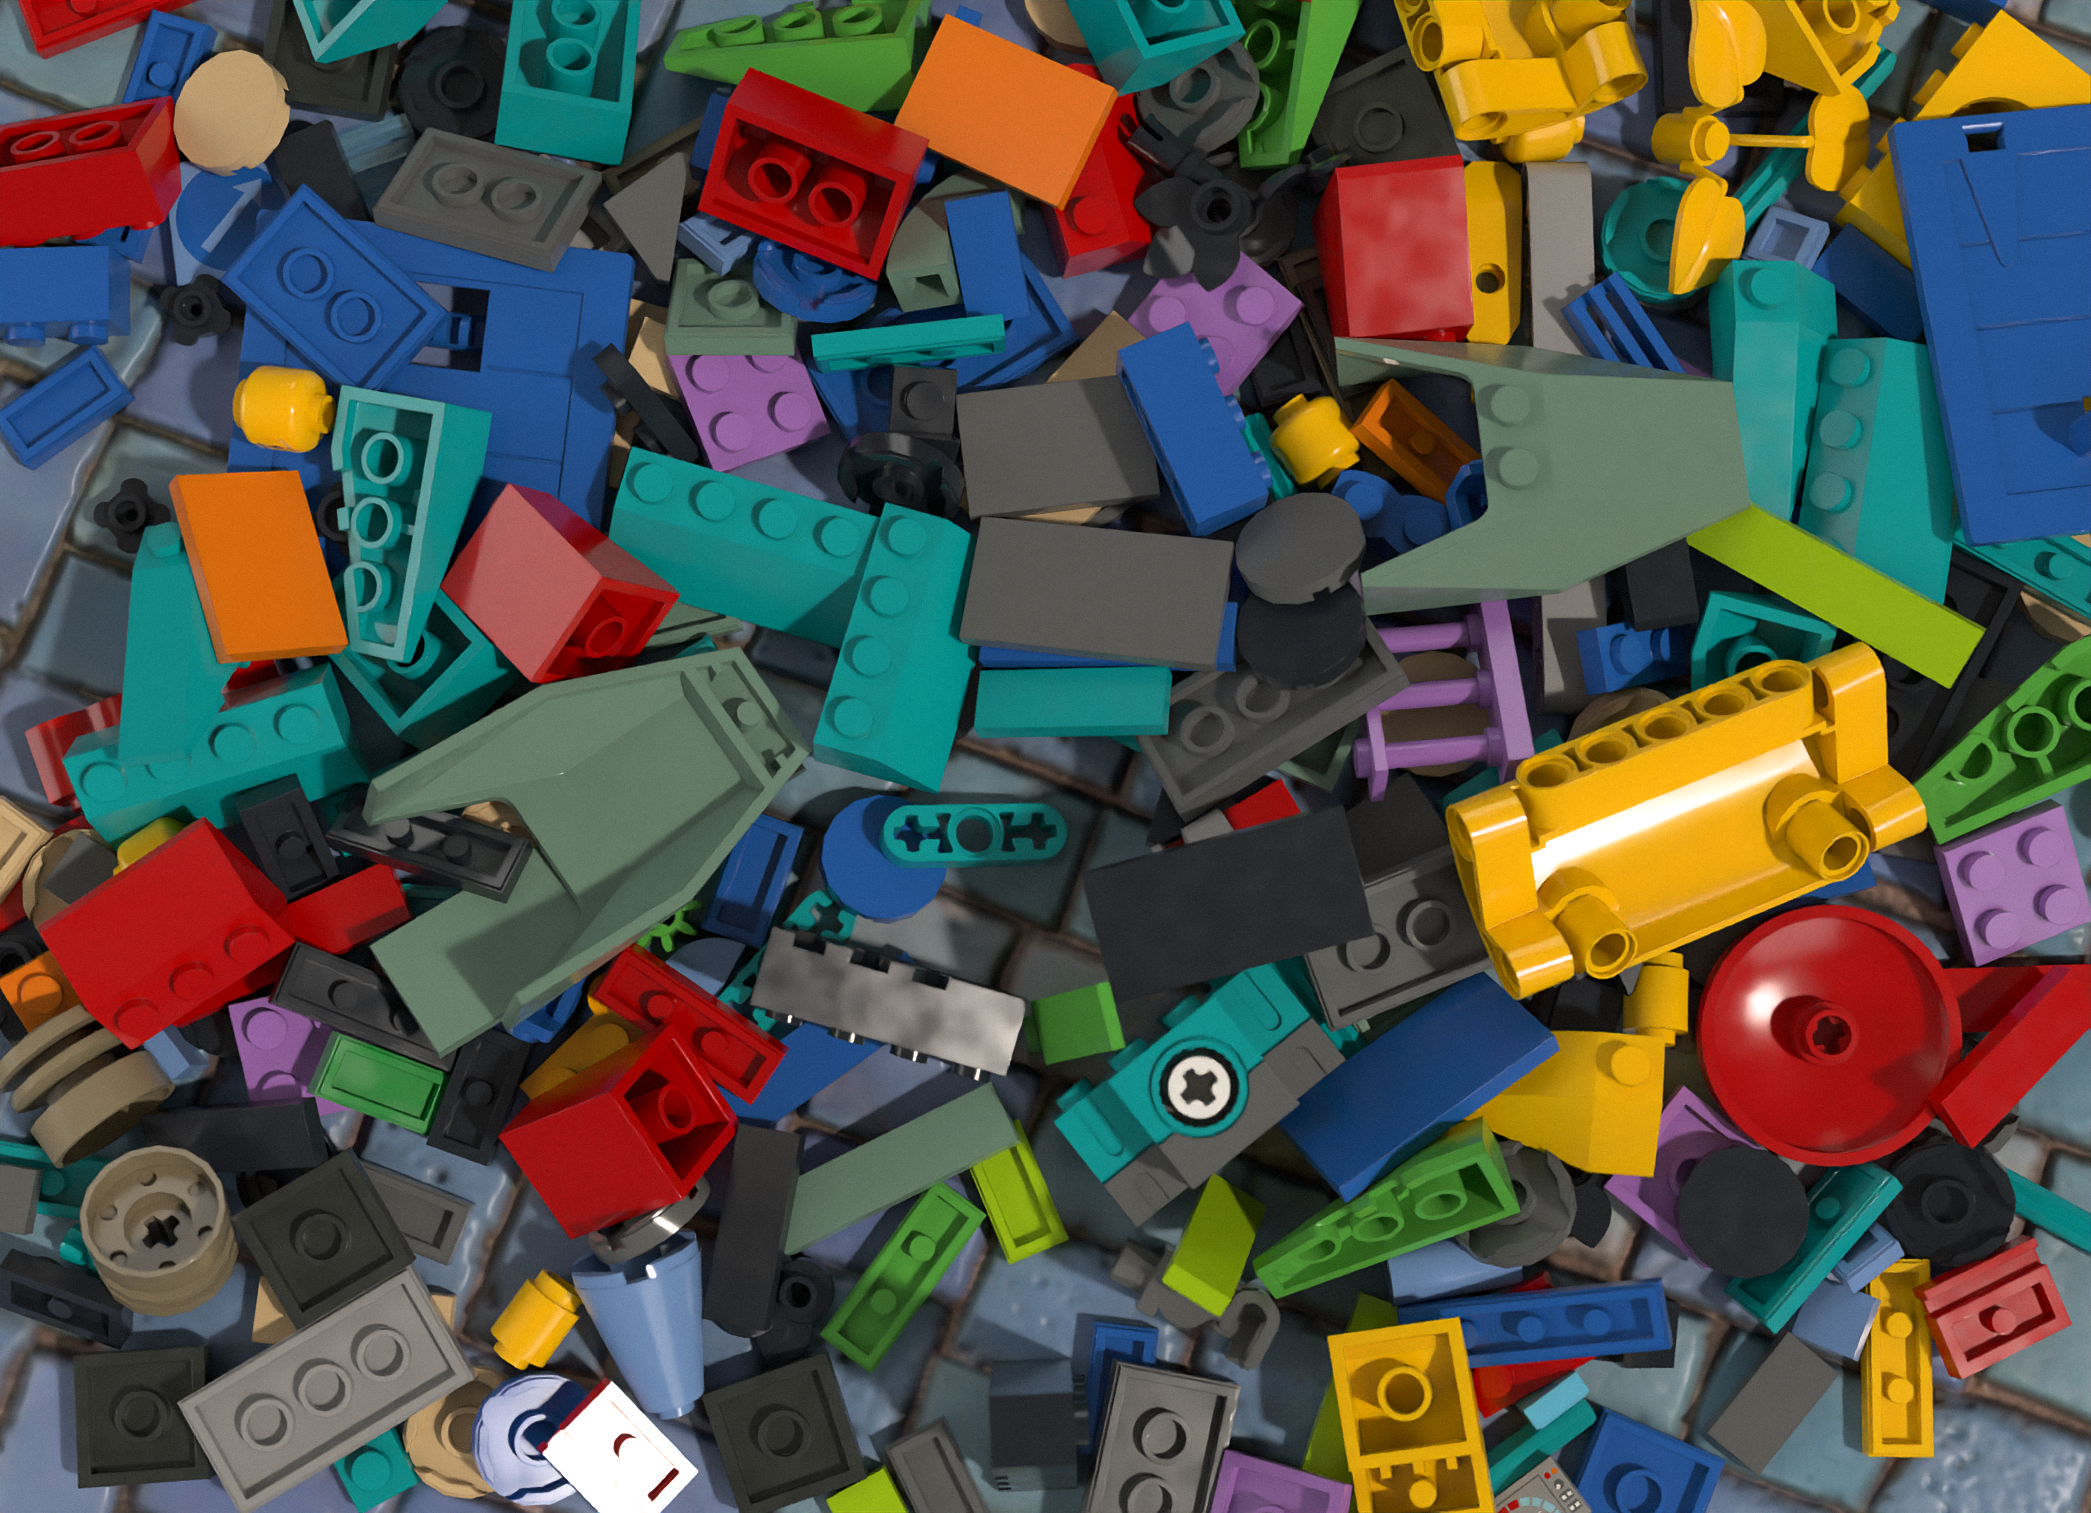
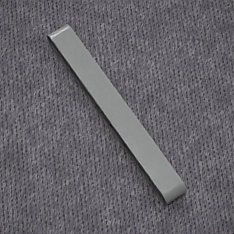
(1560, 269)

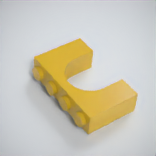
(1995, 72)

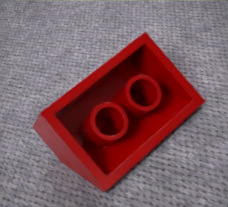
(88, 172)
(811, 173)
(1100, 217)
(168, 933)

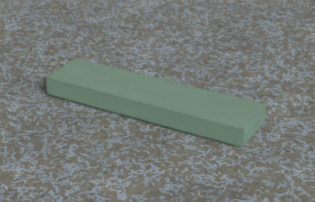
(899, 1165)

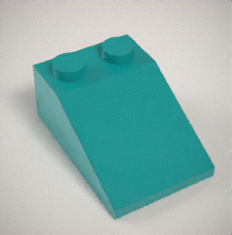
(569, 78)
(445, 686)

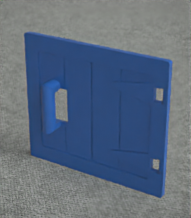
(2006, 311)
(535, 374)

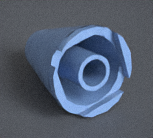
(651, 1320)

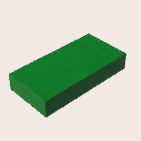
(379, 1083)

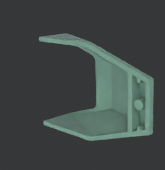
(1578, 467)
(623, 785)

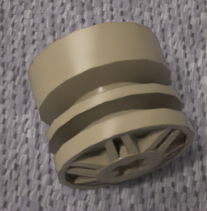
(89, 1091)
(152, 1198)

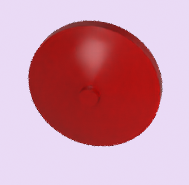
(1827, 1034)

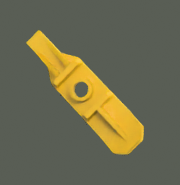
(1494, 247)

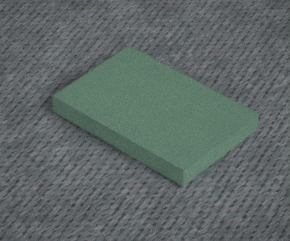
(474, 953)

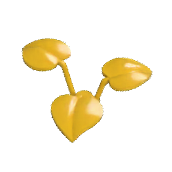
(1724, 56)

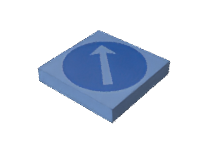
(218, 216)

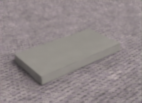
(327, 1389)

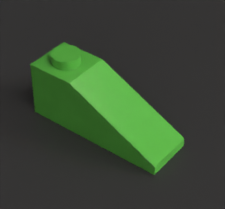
(1074, 1024)

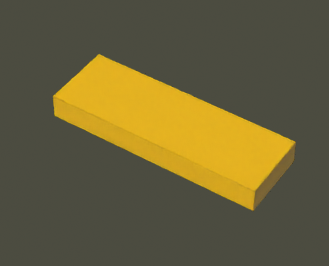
(1898, 1366)

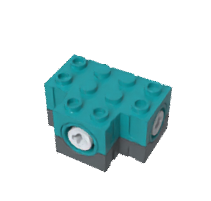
(1196, 1089)

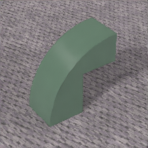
(922, 253)

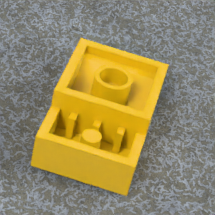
(1411, 1419)

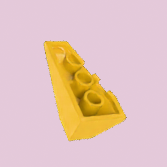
(1823, 41)
(1588, 1103)

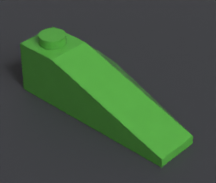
(847, 53)
(1296, 57)
(2018, 752)
(1426, 1199)

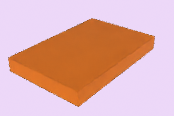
(1006, 111)
(258, 565)

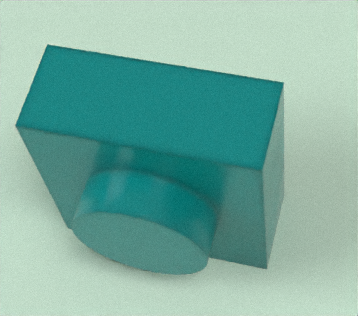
(377, 1470)

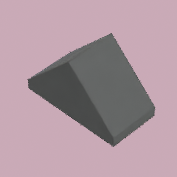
(649, 216)

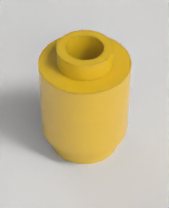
(1659, 999)
(536, 1320)

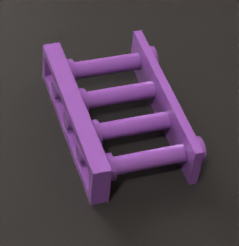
(1492, 688)

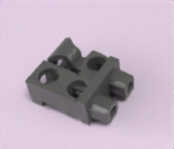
(1247, 1321)

